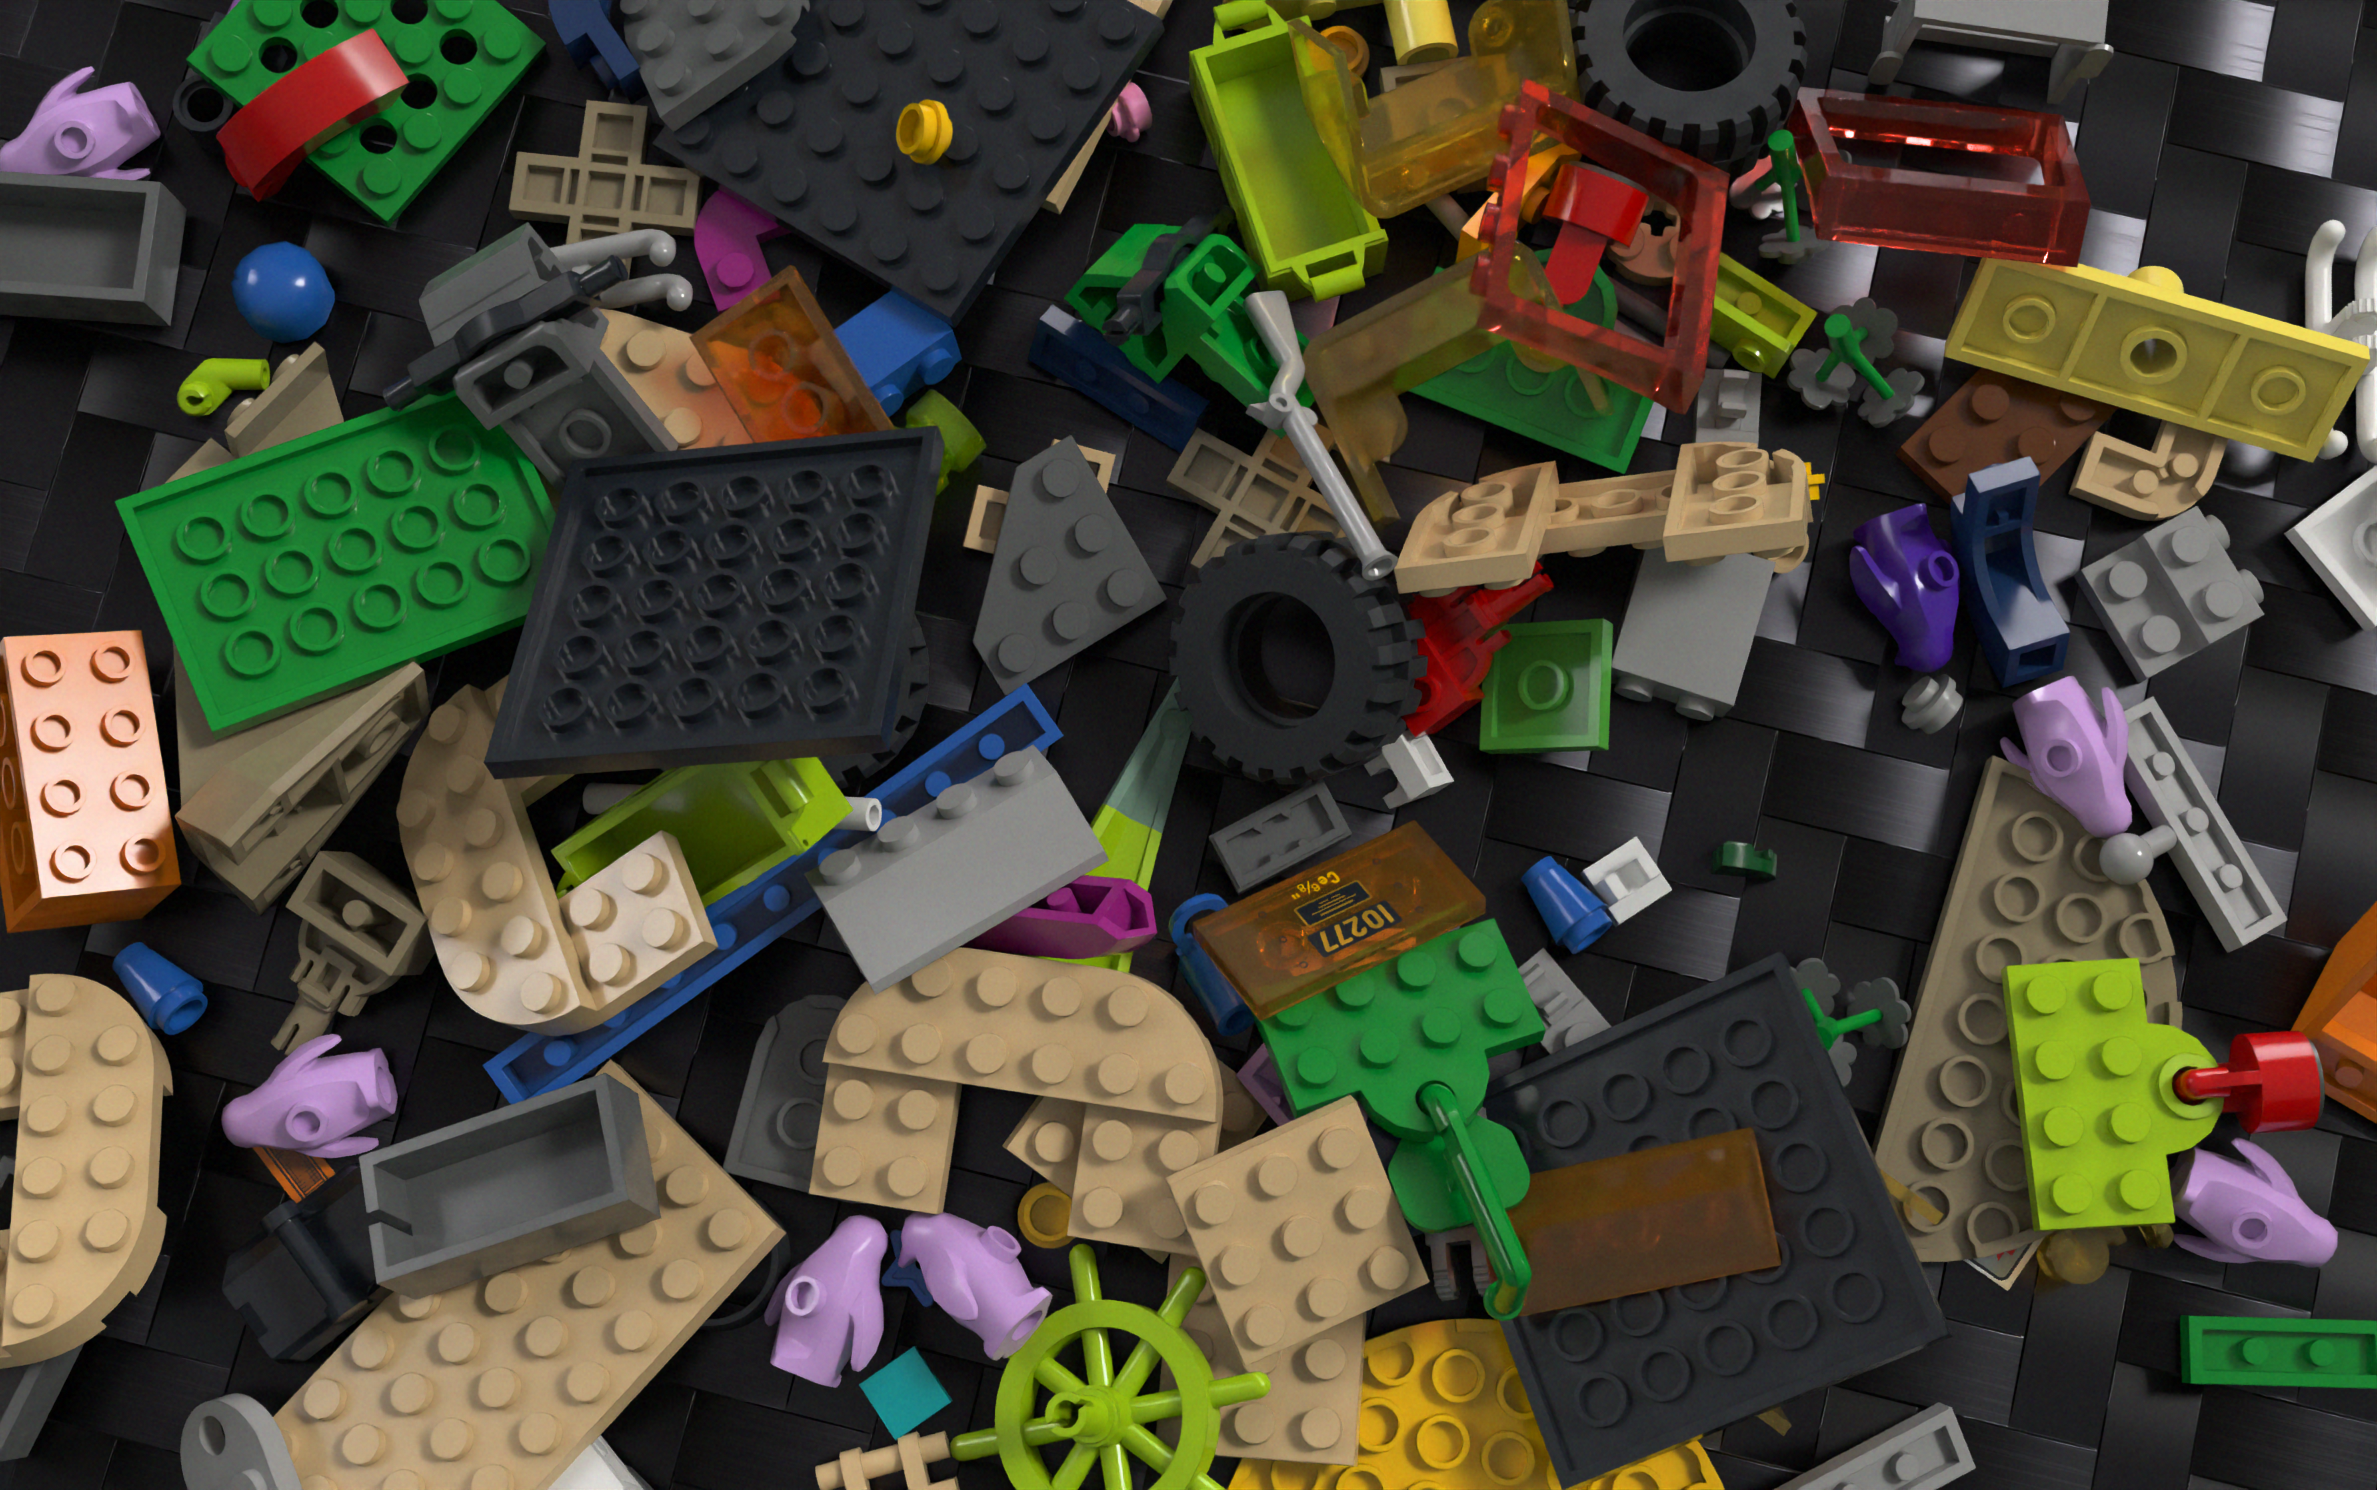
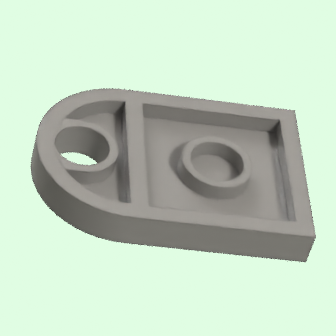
(246, 1458)

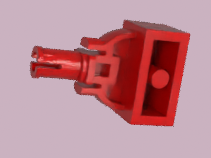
(1457, 646)

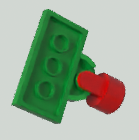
(1555, 406)

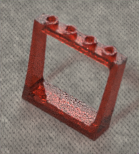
(1688, 184)
(1938, 209)

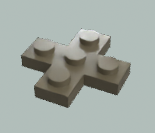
(609, 183)
(1250, 493)

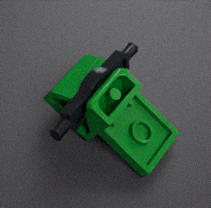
(1180, 294)

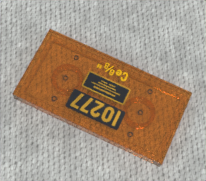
(1338, 919)

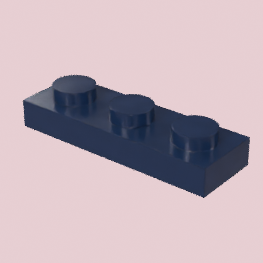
(1105, 374)

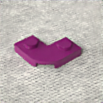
(730, 250)

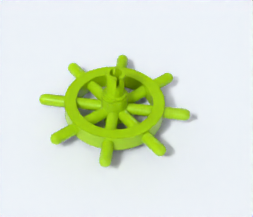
(1107, 1412)

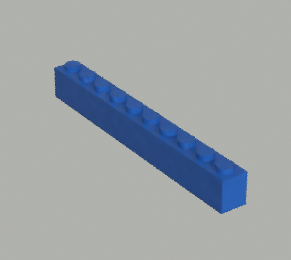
(774, 901)

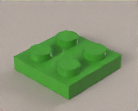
(1549, 689)

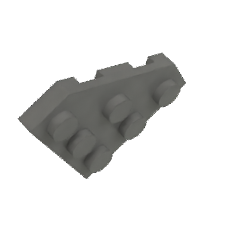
(1057, 570)

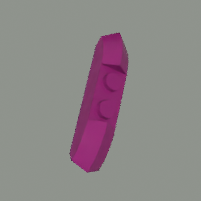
(1077, 922)

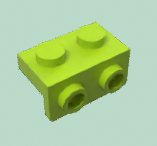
(1756, 318)

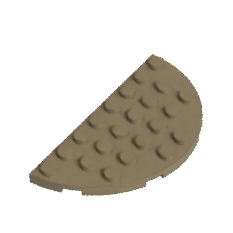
(2017, 896)

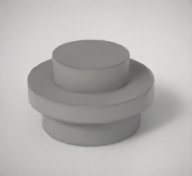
(1931, 703)

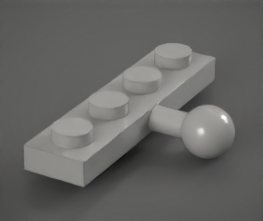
(2190, 830)
(1909, 1456)

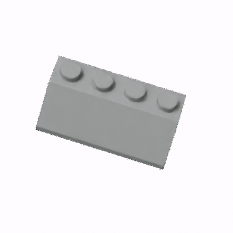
(955, 867)

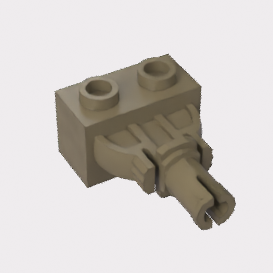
(352, 942)

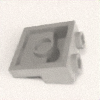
(2171, 593)

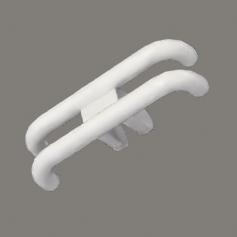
(2353, 323)

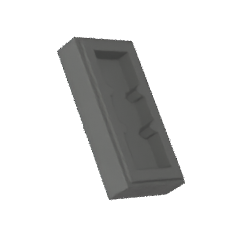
(1280, 836)

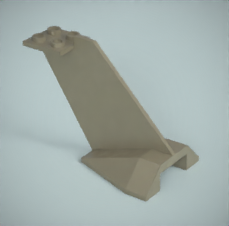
(278, 790)

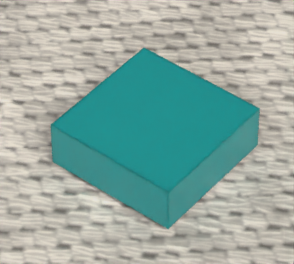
(905, 1392)

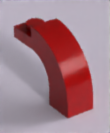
(307, 110)

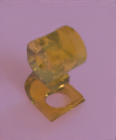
(2084, 1254)

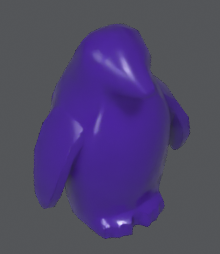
(1909, 585)

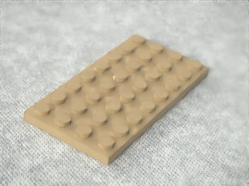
(534, 1361)

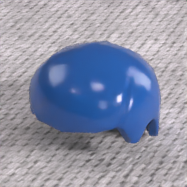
(282, 292)

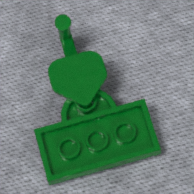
(1426, 1032)

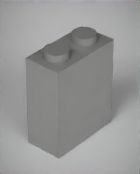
(1689, 631)

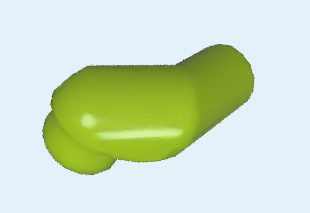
(217, 379)

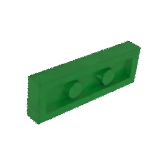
(2278, 1351)

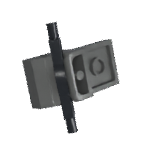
(526, 354)

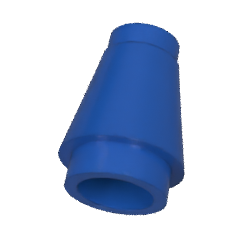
(1566, 905)
(160, 989)

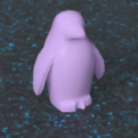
(83, 132)
(2075, 753)
(315, 1102)
(2246, 1210)
(976, 1278)
(831, 1305)

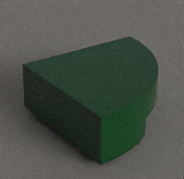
(1742, 861)

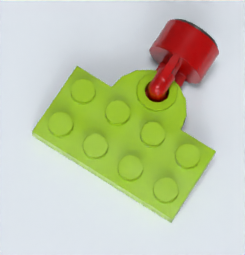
(2119, 1094)

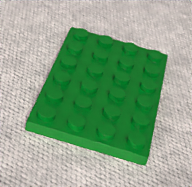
(341, 556)

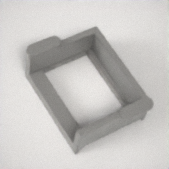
(2057, 29)

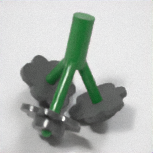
(1772, 189)
(1856, 338)
(1875, 1012)

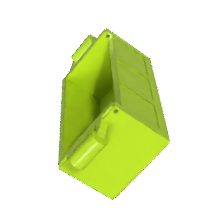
(1273, 164)
(726, 818)

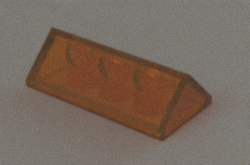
(787, 366)
(1645, 1221)

